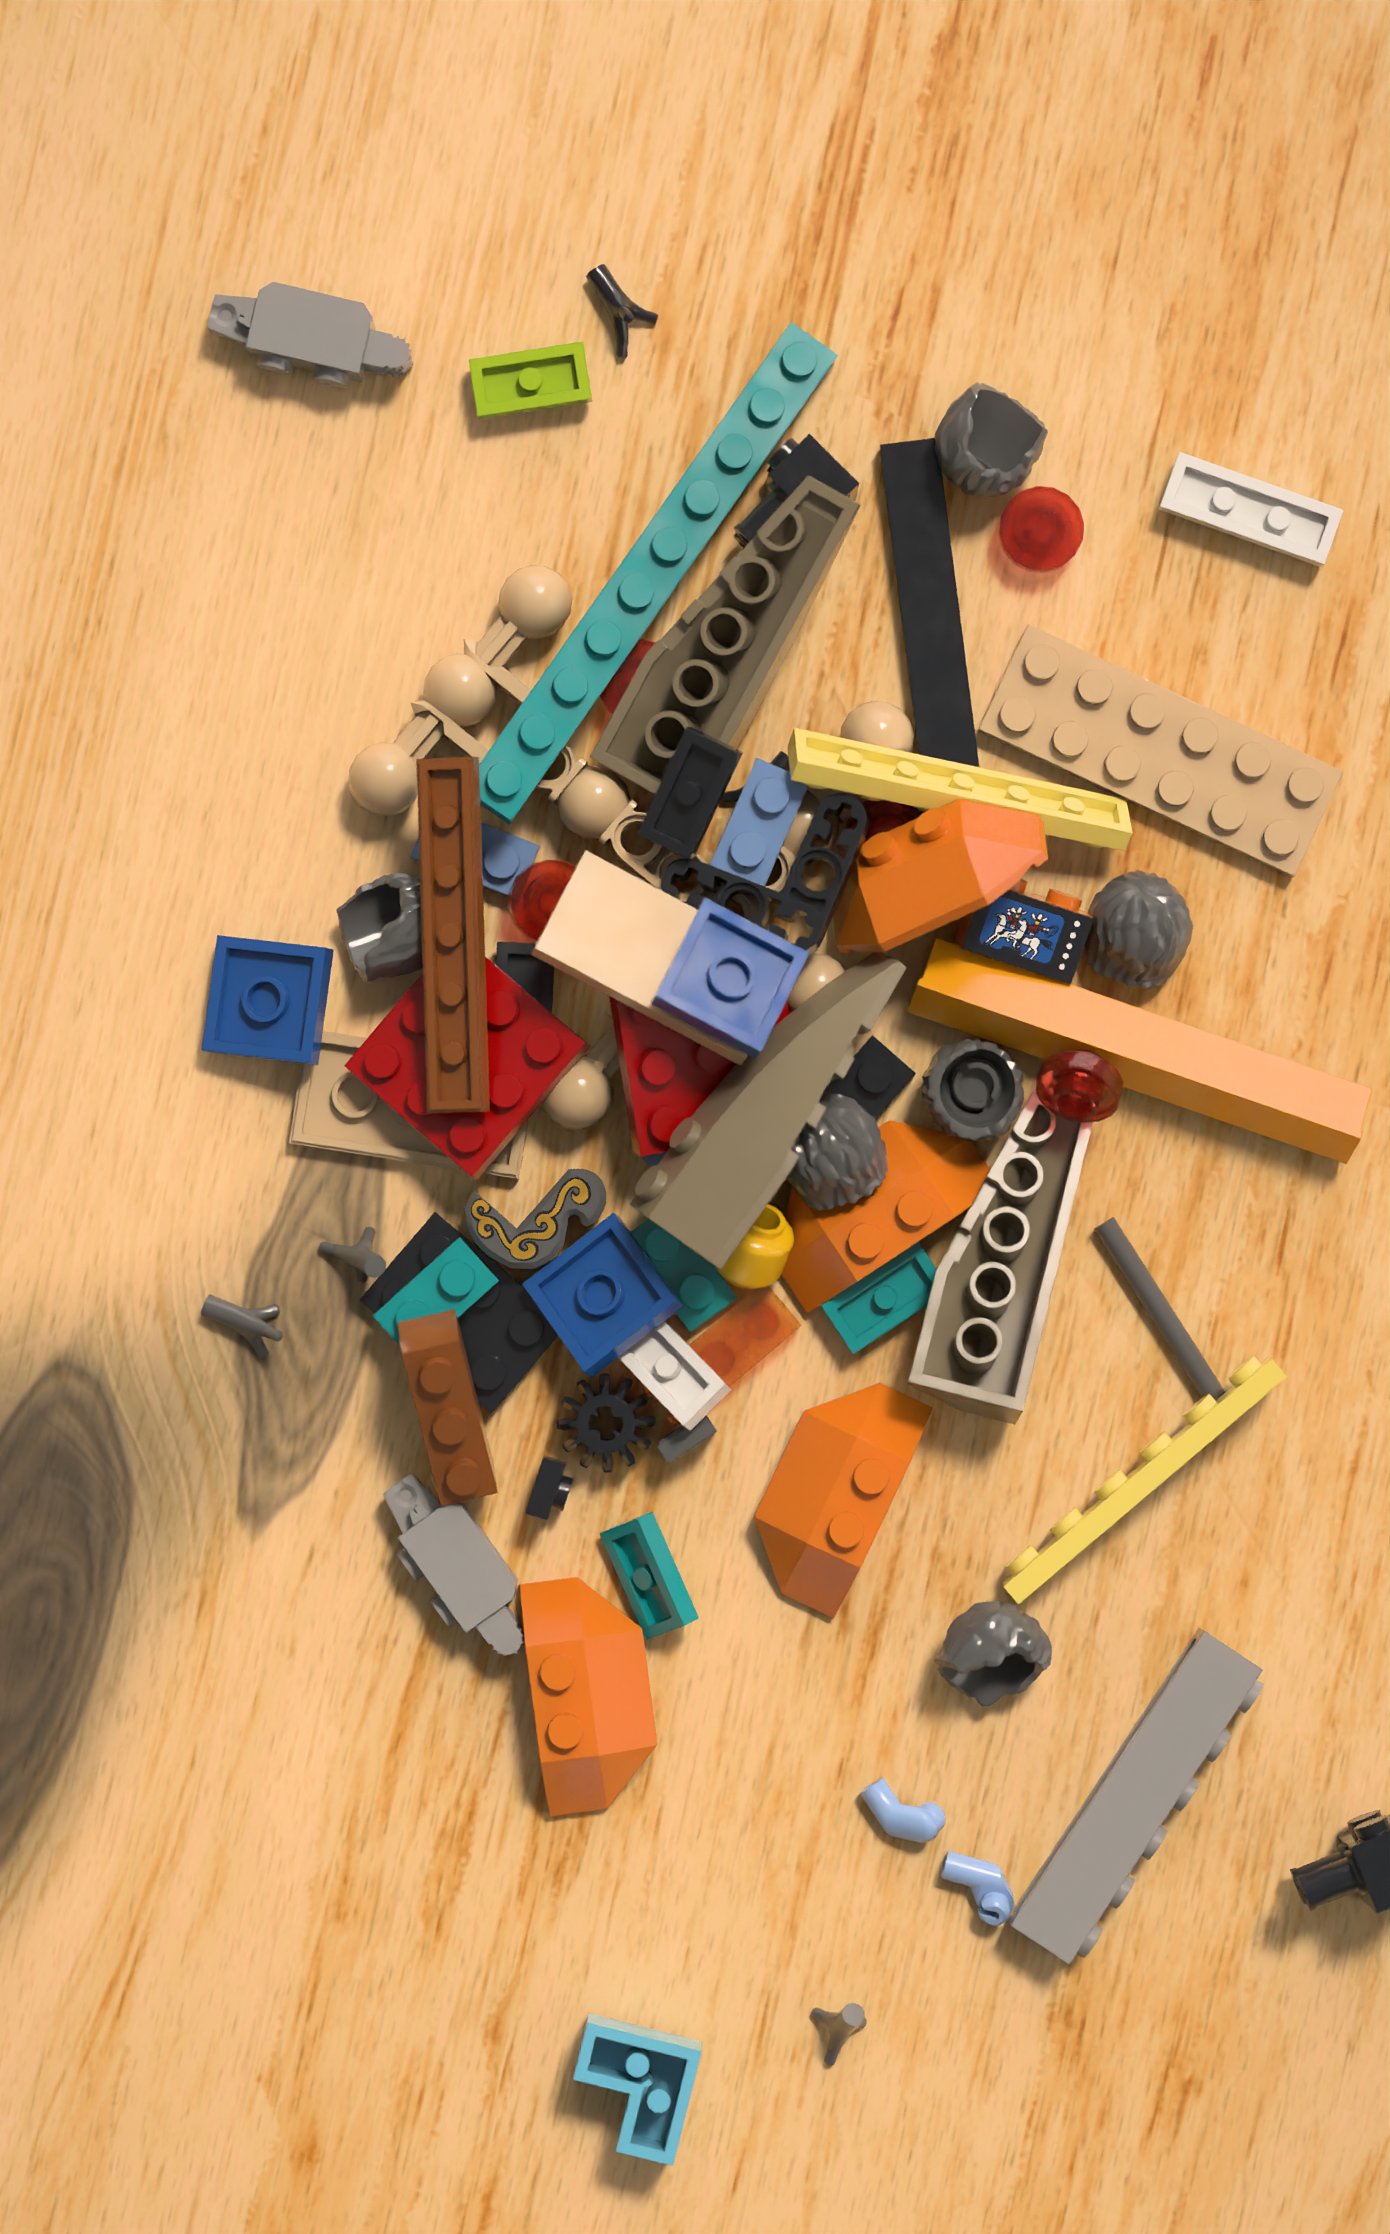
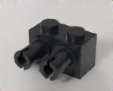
(786, 472)
(1358, 1866)

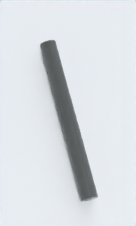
(1159, 1309)

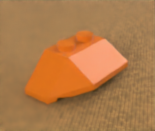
(934, 872)
(925, 1186)
(837, 1490)
(585, 1693)

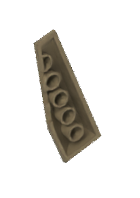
(730, 640)
(741, 1138)
(1001, 1271)

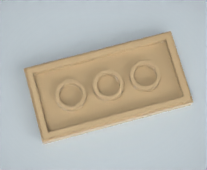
(621, 940)
(346, 1116)

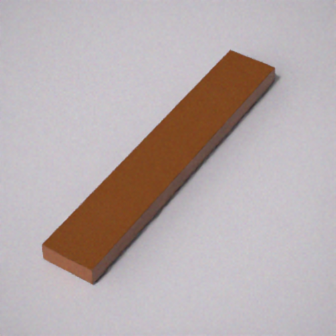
(453, 935)

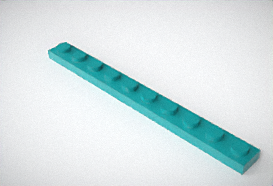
(651, 571)

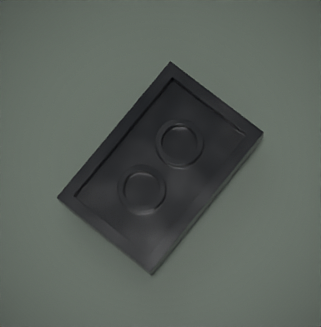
(500, 1331)

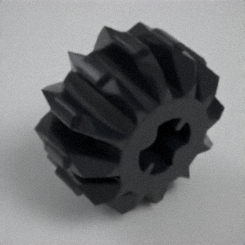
(591, 1436)

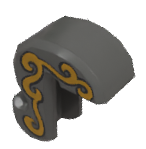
(544, 1229)

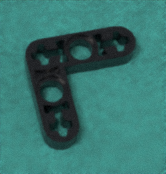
(795, 897)

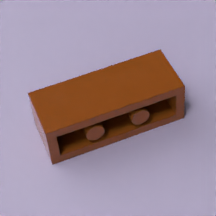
(447, 1407)

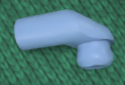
(902, 1820)
(986, 1884)

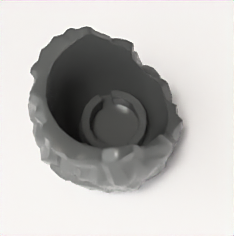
(988, 442)
(384, 927)
(1138, 930)
(973, 1090)
(839, 1156)
(993, 1652)

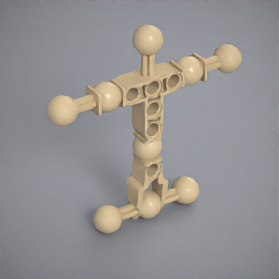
(588, 798)

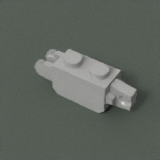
(309, 332)
(458, 1563)

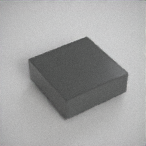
(682, 1439)

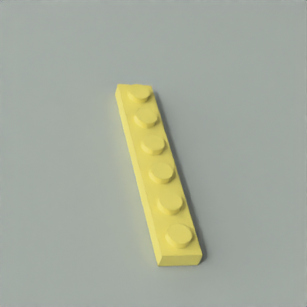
(931, 783)
(1122, 1492)

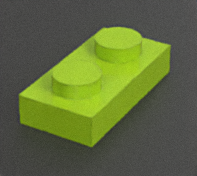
(530, 380)

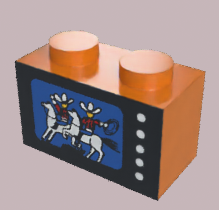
(1029, 931)

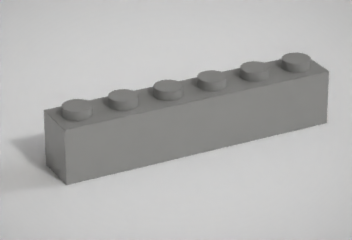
(1135, 1796)

